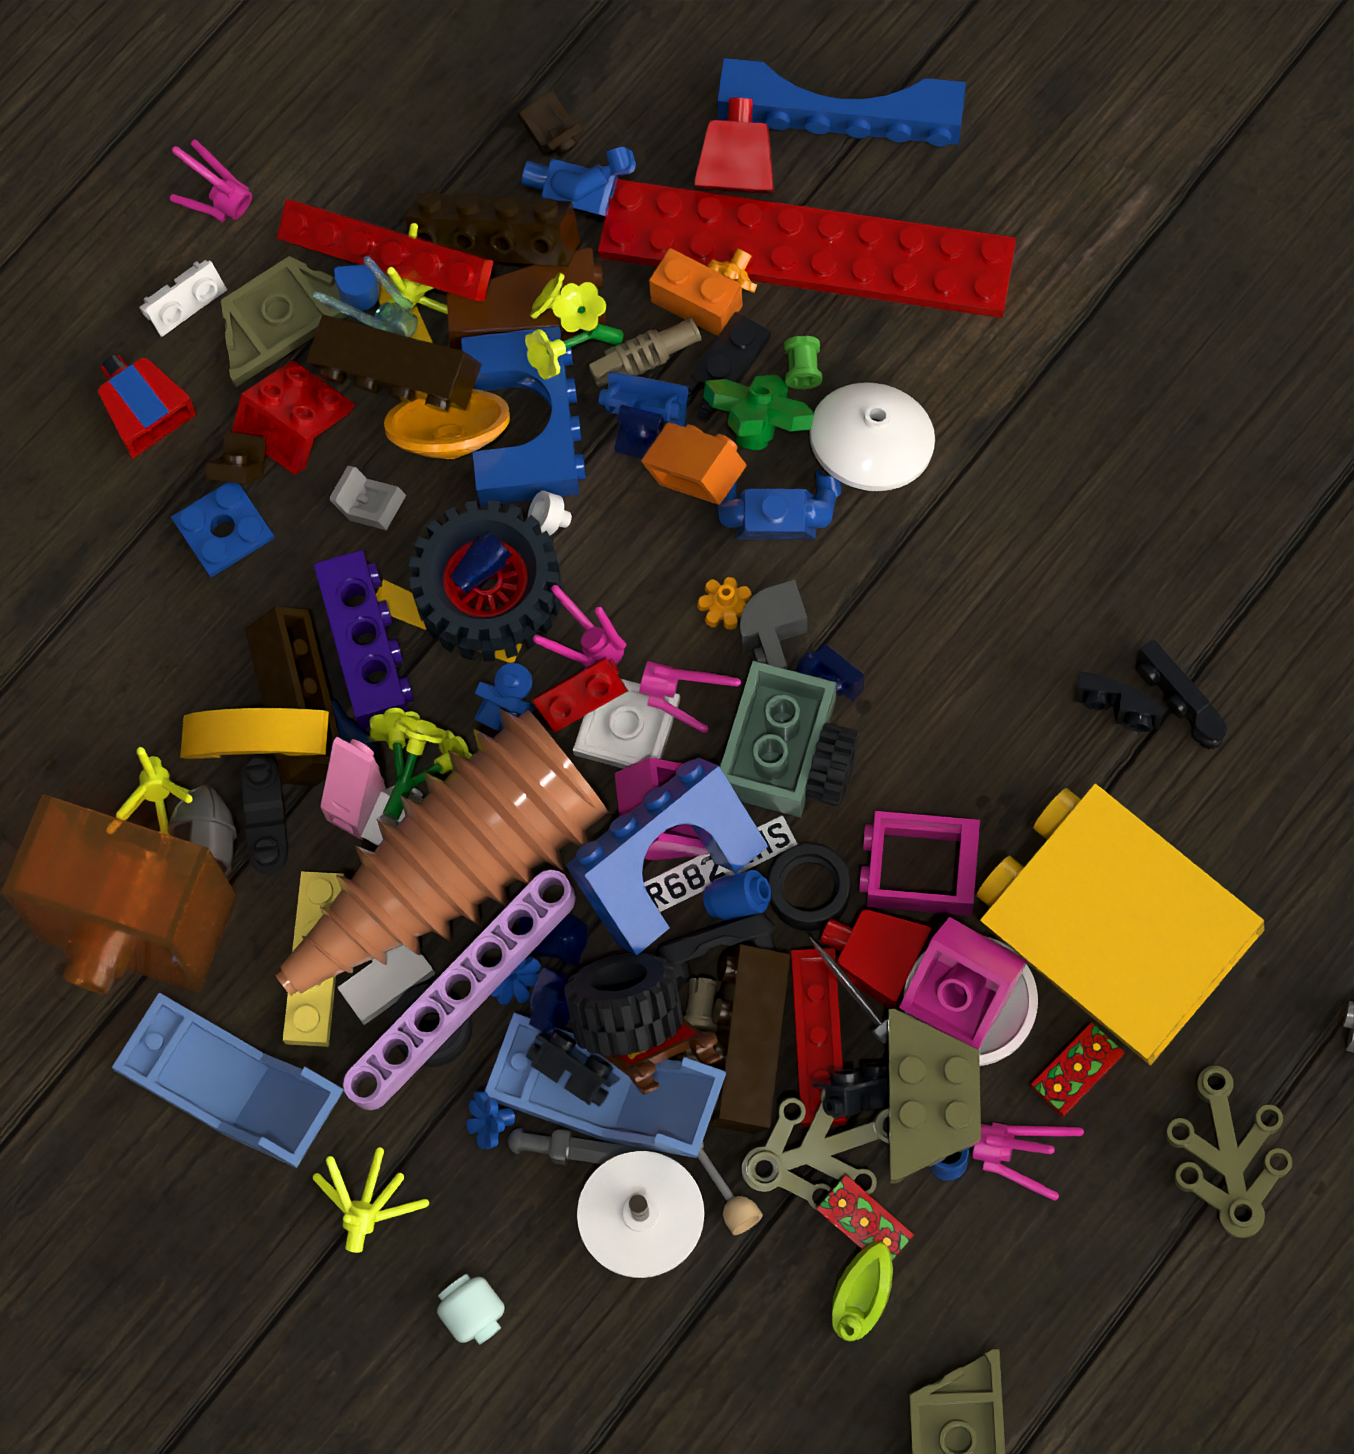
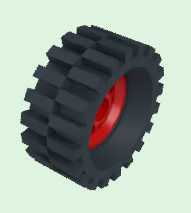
(499, 628)

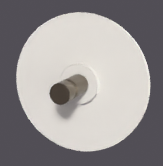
(640, 1214)

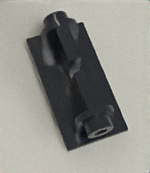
(588, 1073)
(853, 1090)

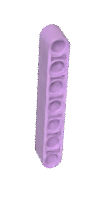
(455, 1012)

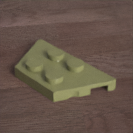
(274, 316)
(930, 1095)
(960, 1411)

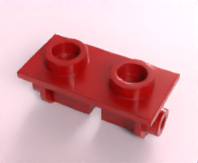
(580, 694)

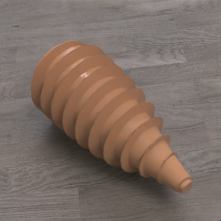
(453, 851)

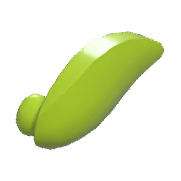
(862, 1292)

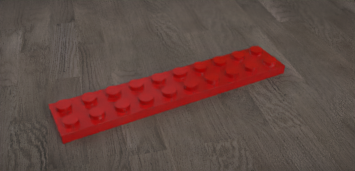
(813, 247)

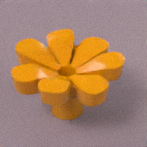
(735, 269)
(724, 602)

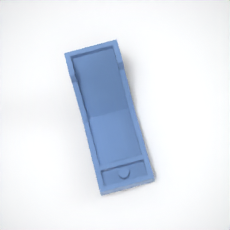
(227, 1082)
(663, 1121)

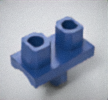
(511, 685)

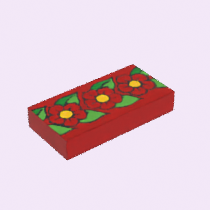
(1077, 1069)
(862, 1217)

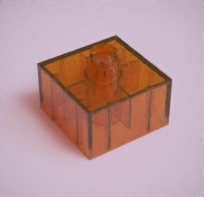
(119, 897)

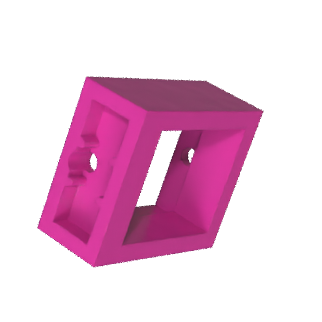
(926, 827)

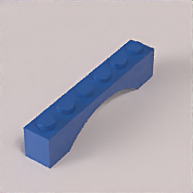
(924, 112)

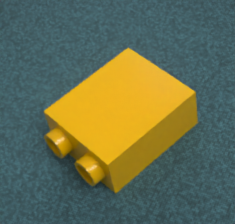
(1118, 920)

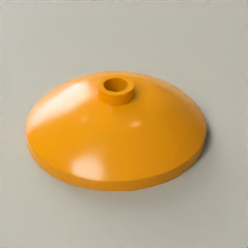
(449, 434)

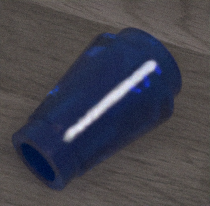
(480, 562)

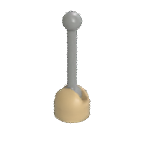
(739, 1211)

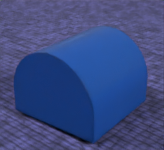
(357, 286)

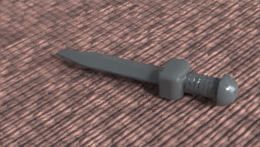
(880, 1029)
(564, 1147)

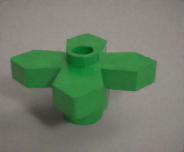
(758, 409)

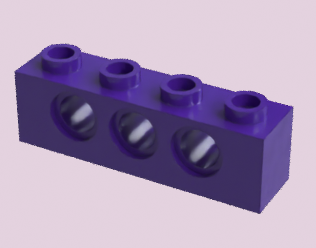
(340, 580)

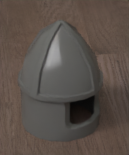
(206, 823)

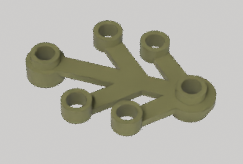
(813, 1151)
(1229, 1159)

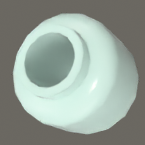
(470, 1309)

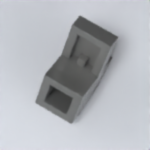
(772, 617)

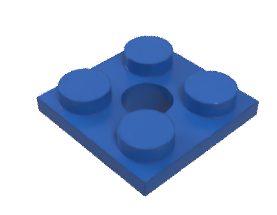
(222, 505)

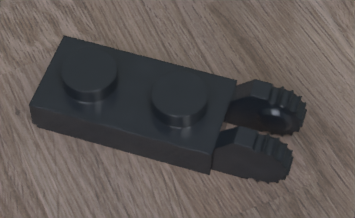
(728, 358)
(1182, 695)

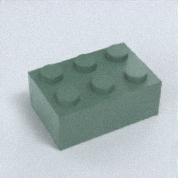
(777, 737)

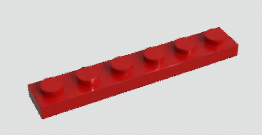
(409, 255)

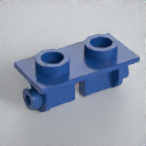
(646, 395)

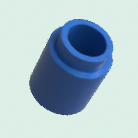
(737, 895)

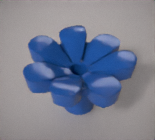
(516, 983)
(488, 1119)

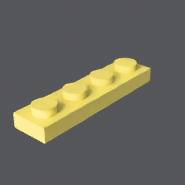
(310, 1013)

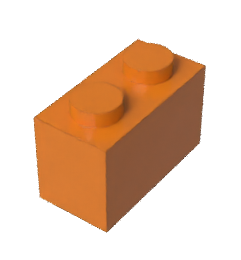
(695, 292)
(694, 462)

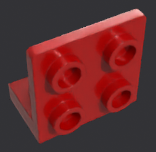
(290, 412)

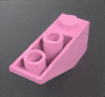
(351, 786)

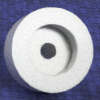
(549, 511)

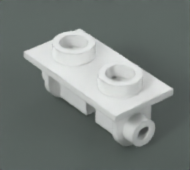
(190, 294)

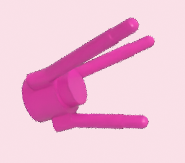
(228, 194)
(595, 642)
(662, 681)
(999, 1141)

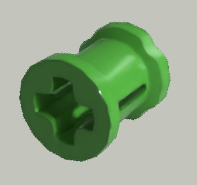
(802, 362)

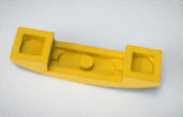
(254, 732)

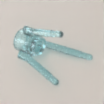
(388, 317)

